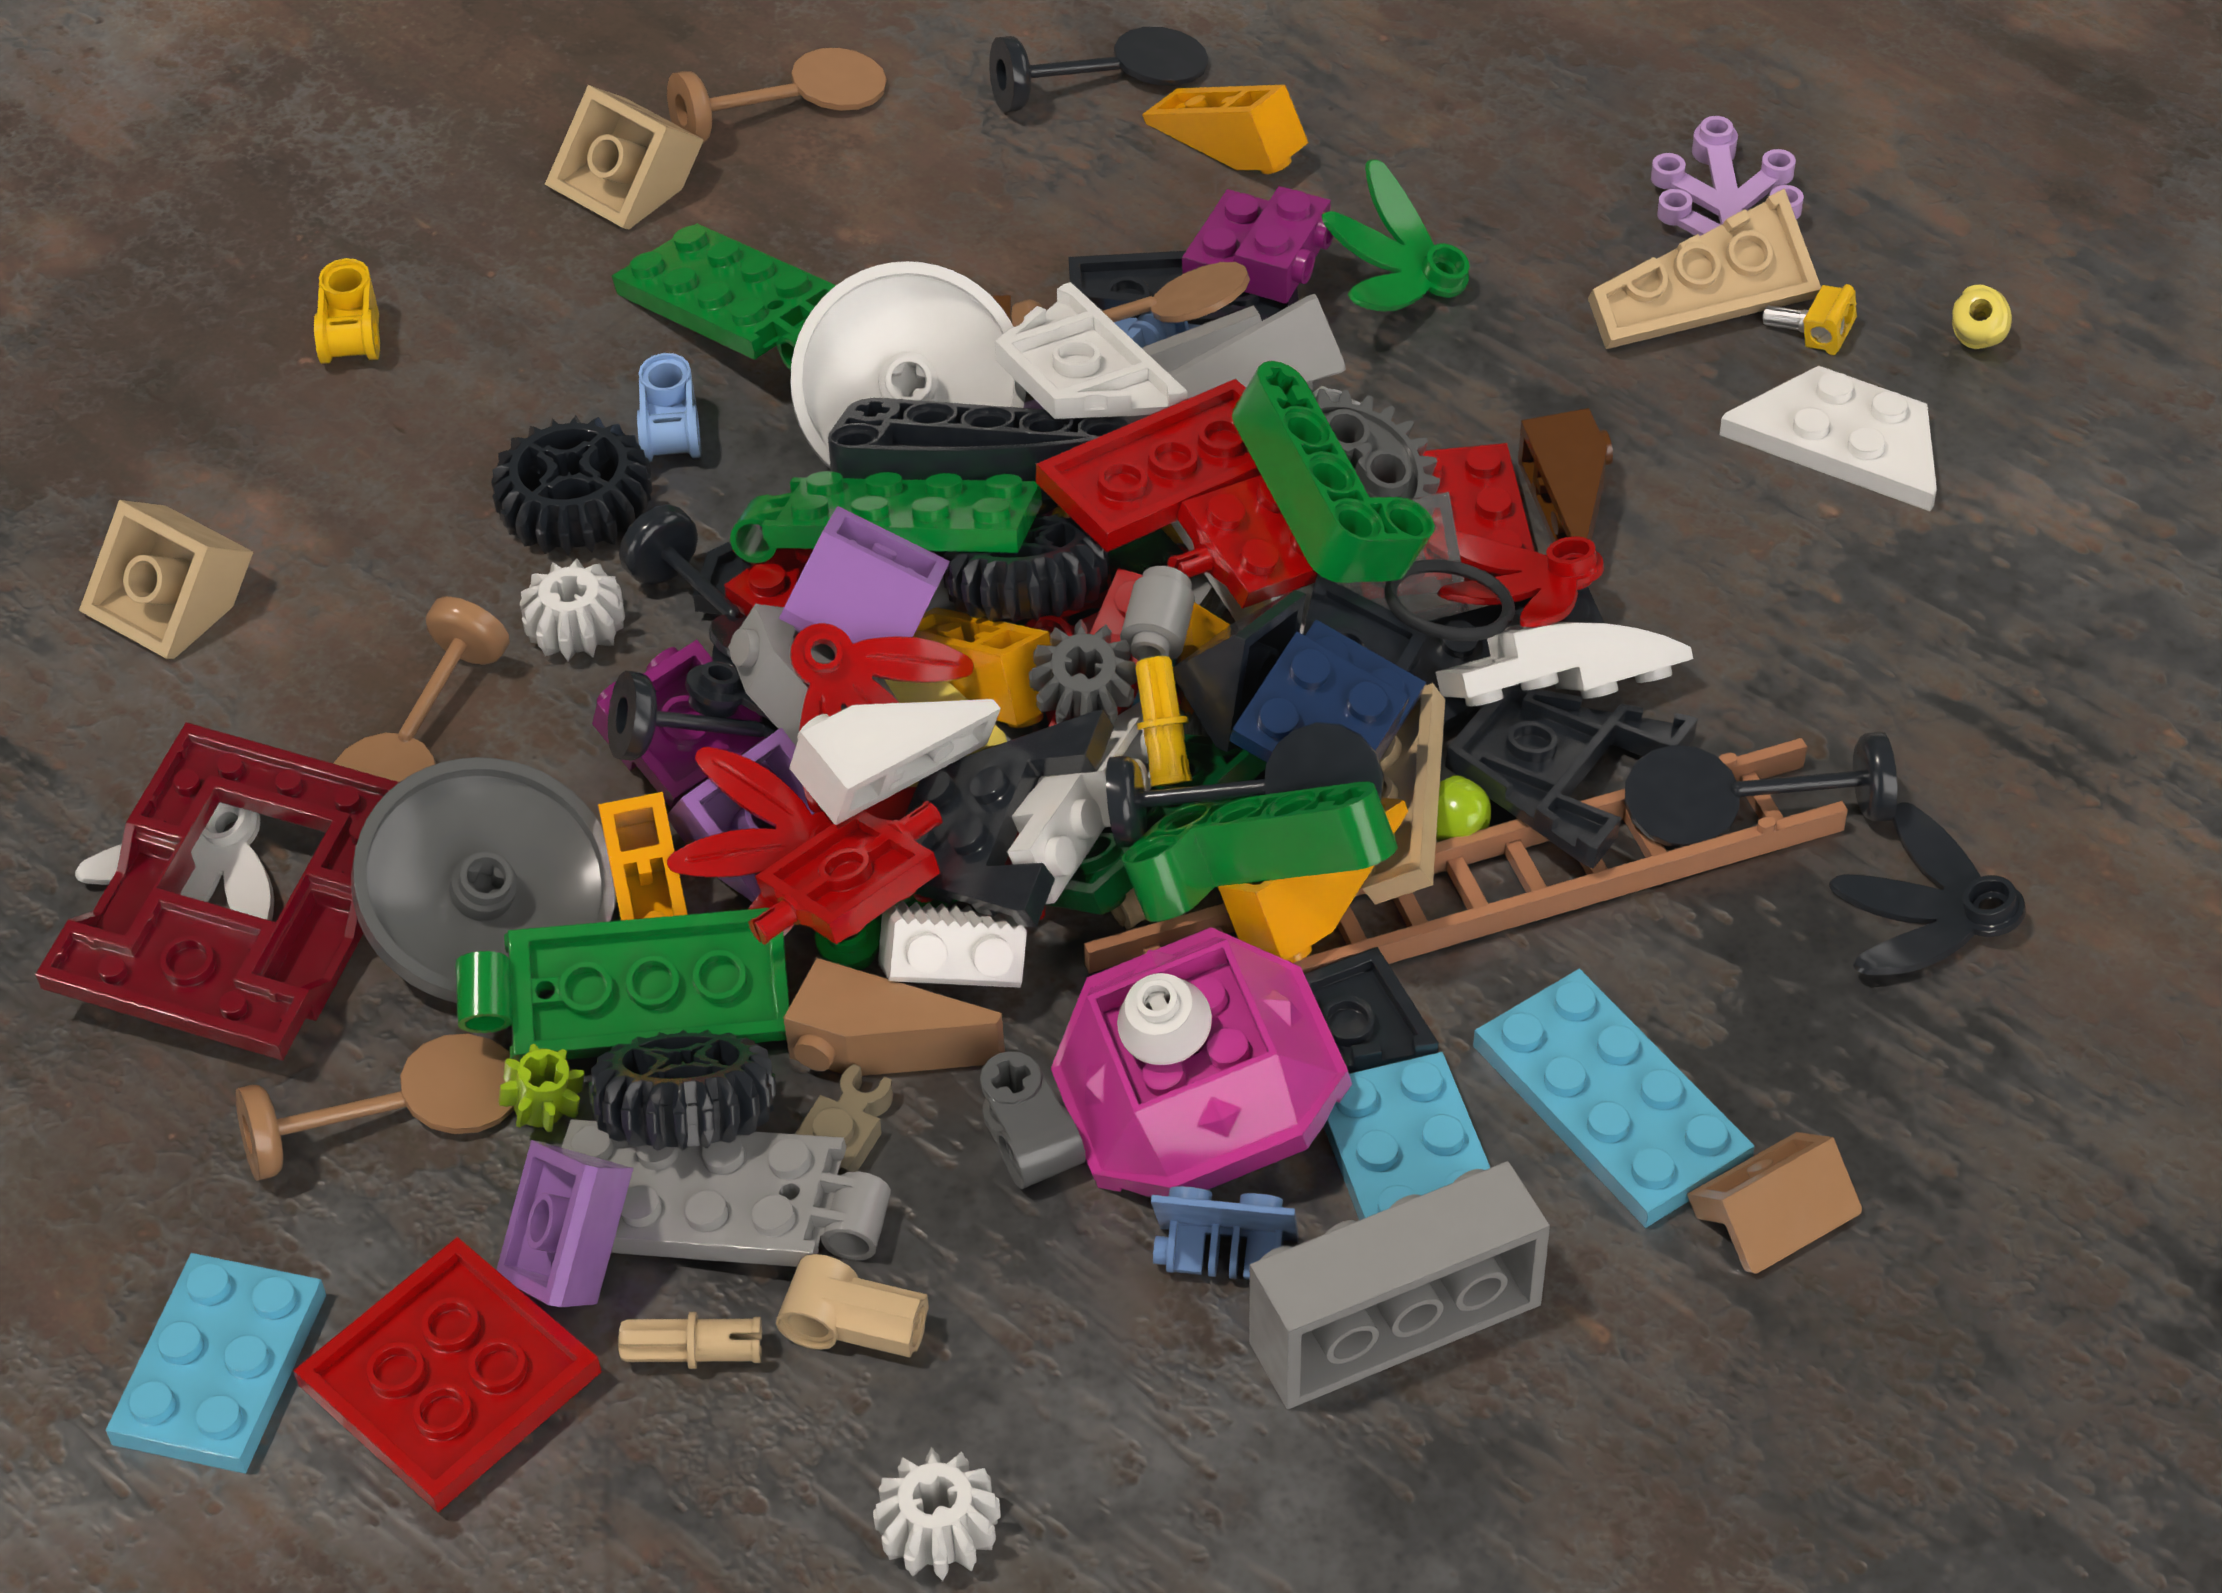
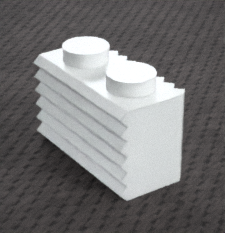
(951, 946)

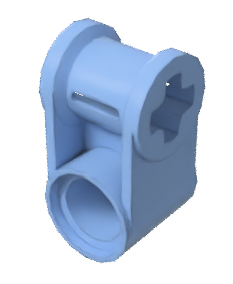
(667, 407)

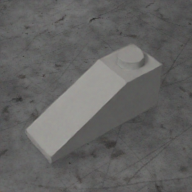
(764, 666)

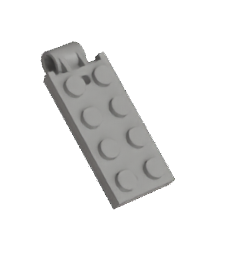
(737, 1198)

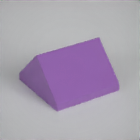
(563, 1225)

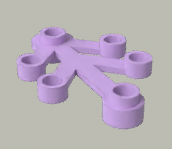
(1716, 146)

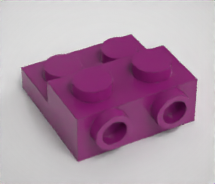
(1268, 237)
(671, 755)

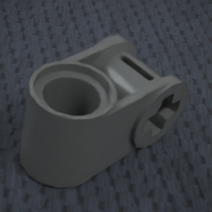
(1028, 1120)

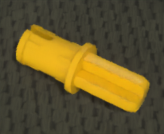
(1162, 722)

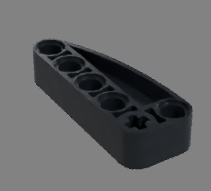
(953, 438)

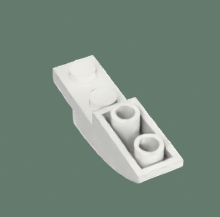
(1567, 655)
(1070, 811)

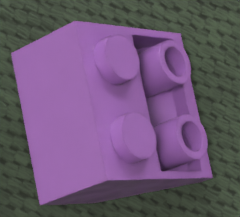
(864, 581)

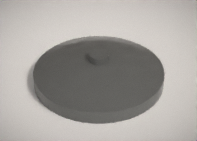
(468, 857)

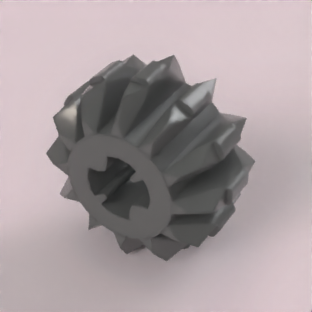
(1085, 658)

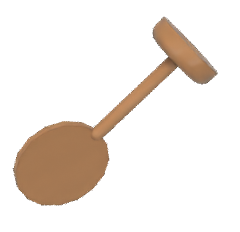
(825, 77)
(1180, 300)
(465, 634)
(444, 1084)

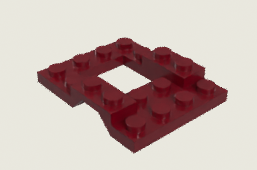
(205, 963)

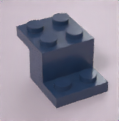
(1328, 682)

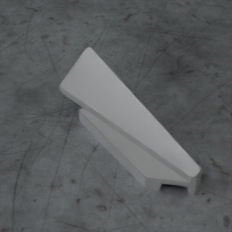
(1242, 342)

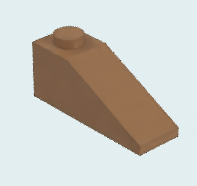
(885, 1025)

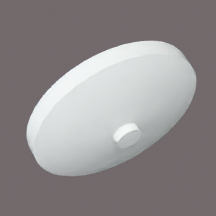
(898, 336)

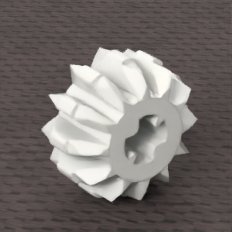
(572, 609)
(937, 1514)

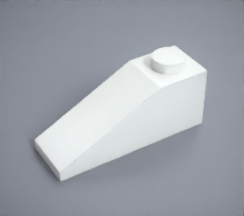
(884, 748)

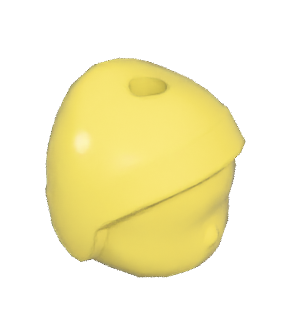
(1979, 304)

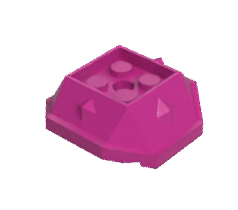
(1230, 1109)

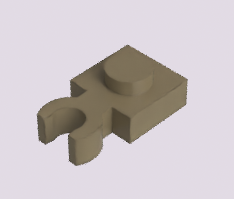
(851, 1117)

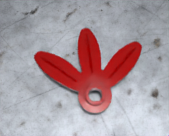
(1550, 578)
(849, 676)
(752, 849)

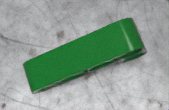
(1317, 489)
(1256, 842)

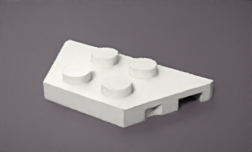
(1084, 363)
(1844, 432)

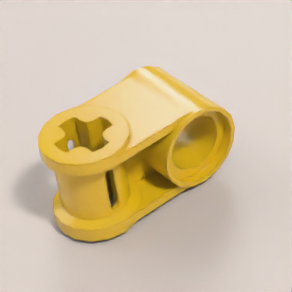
(346, 312)

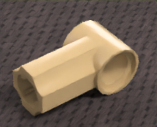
(833, 1304)

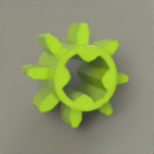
(541, 1088)

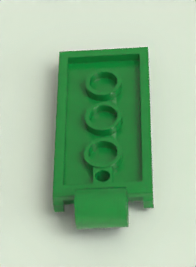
(724, 291)
(931, 512)
(626, 983)

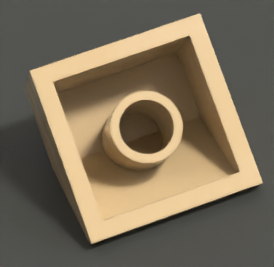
(621, 158)
(163, 577)

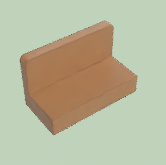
(1780, 1199)

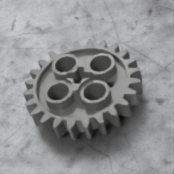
(1379, 449)

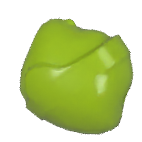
(1461, 808)

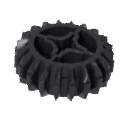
(572, 495)
(1050, 574)
(682, 1090)

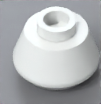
(1164, 1019)

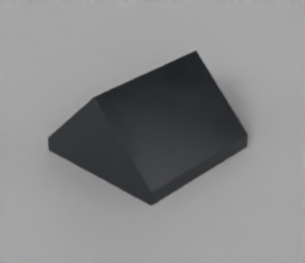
(1233, 665)

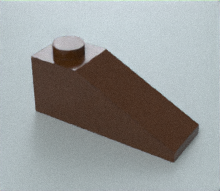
(1565, 470)

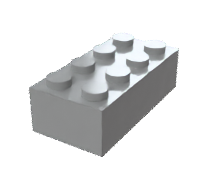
(1397, 1283)

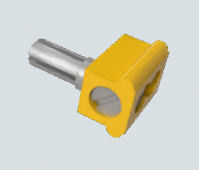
(1824, 323)

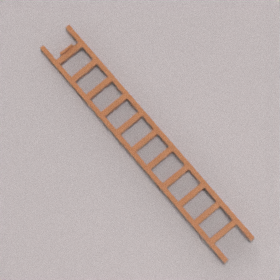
(1539, 901)

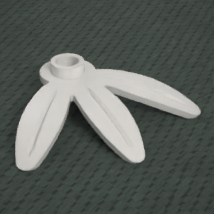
(214, 855)

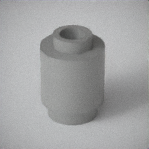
(1158, 613)

